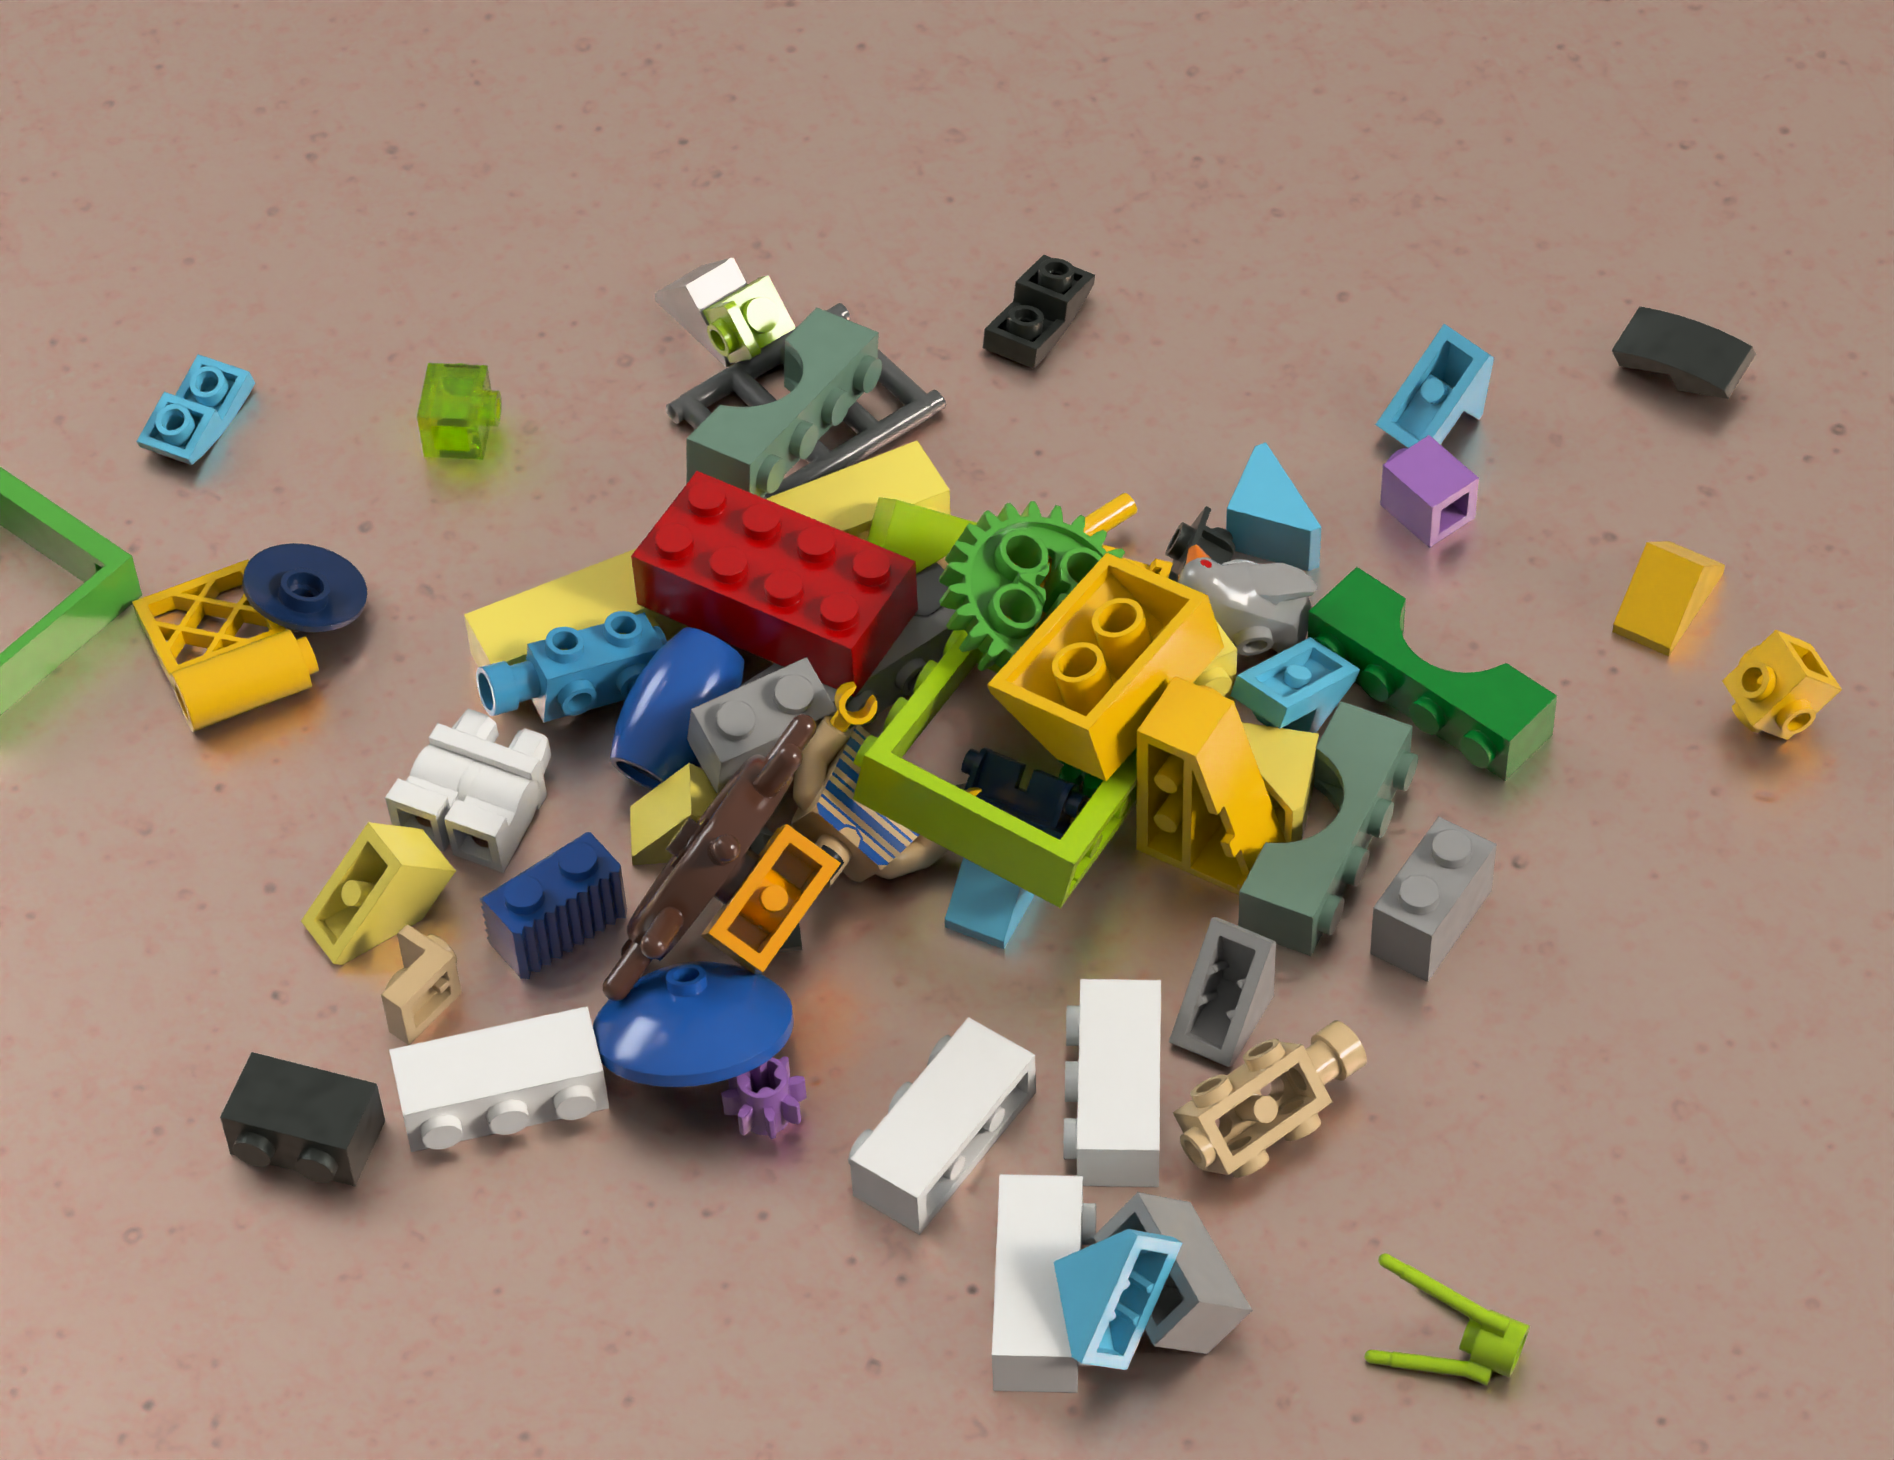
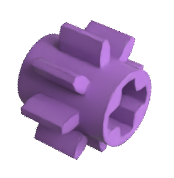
(765, 1098)

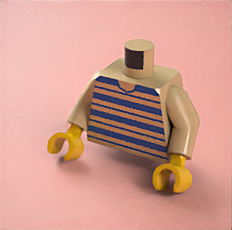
(835, 822)

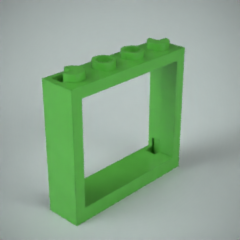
(106, 592)

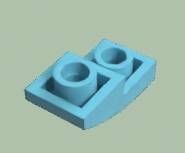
(199, 413)

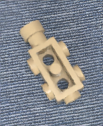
(1257, 1121)

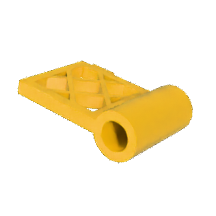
(234, 670)

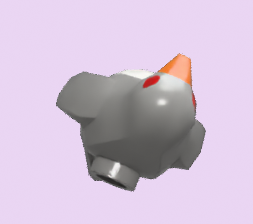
(1253, 601)

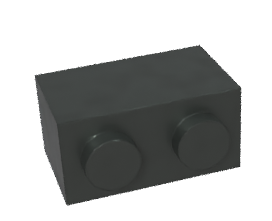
(302, 1119)

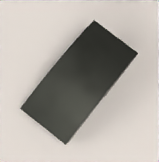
(1041, 311)
(1692, 353)

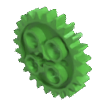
(989, 586)

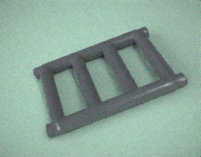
(822, 461)

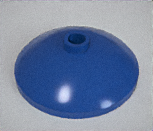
(693, 1025)

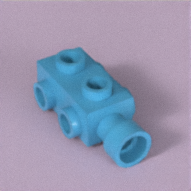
(590, 674)

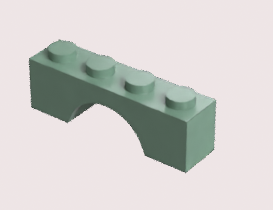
(825, 371)
(1299, 884)

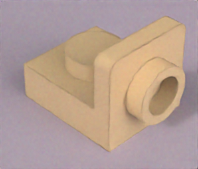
(422, 987)

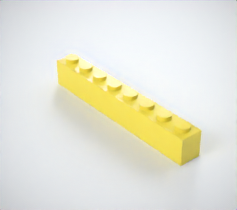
(593, 593)

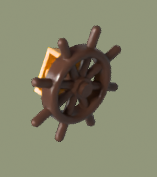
(712, 858)

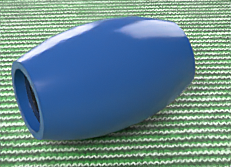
(655, 716)

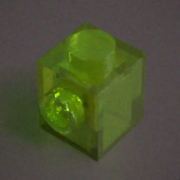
(457, 411)

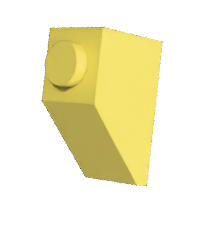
(377, 890)

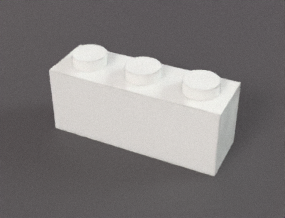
(499, 1079)
(1115, 1082)
(942, 1124)
(1036, 1225)

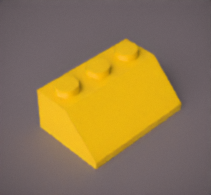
(1106, 662)

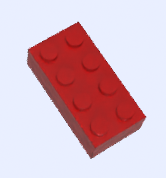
(775, 581)

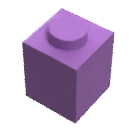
(1428, 490)

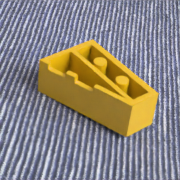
(1201, 788)

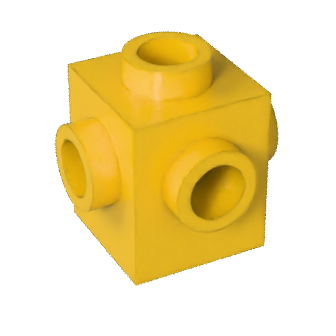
(1780, 686)

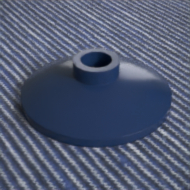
(304, 587)

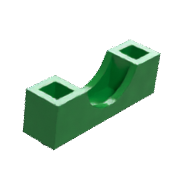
(1487, 715)

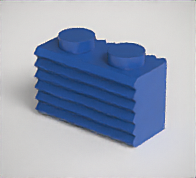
(555, 905)

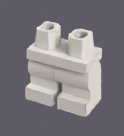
(474, 789)

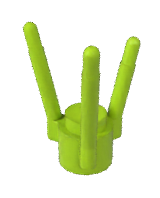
(1489, 1336)

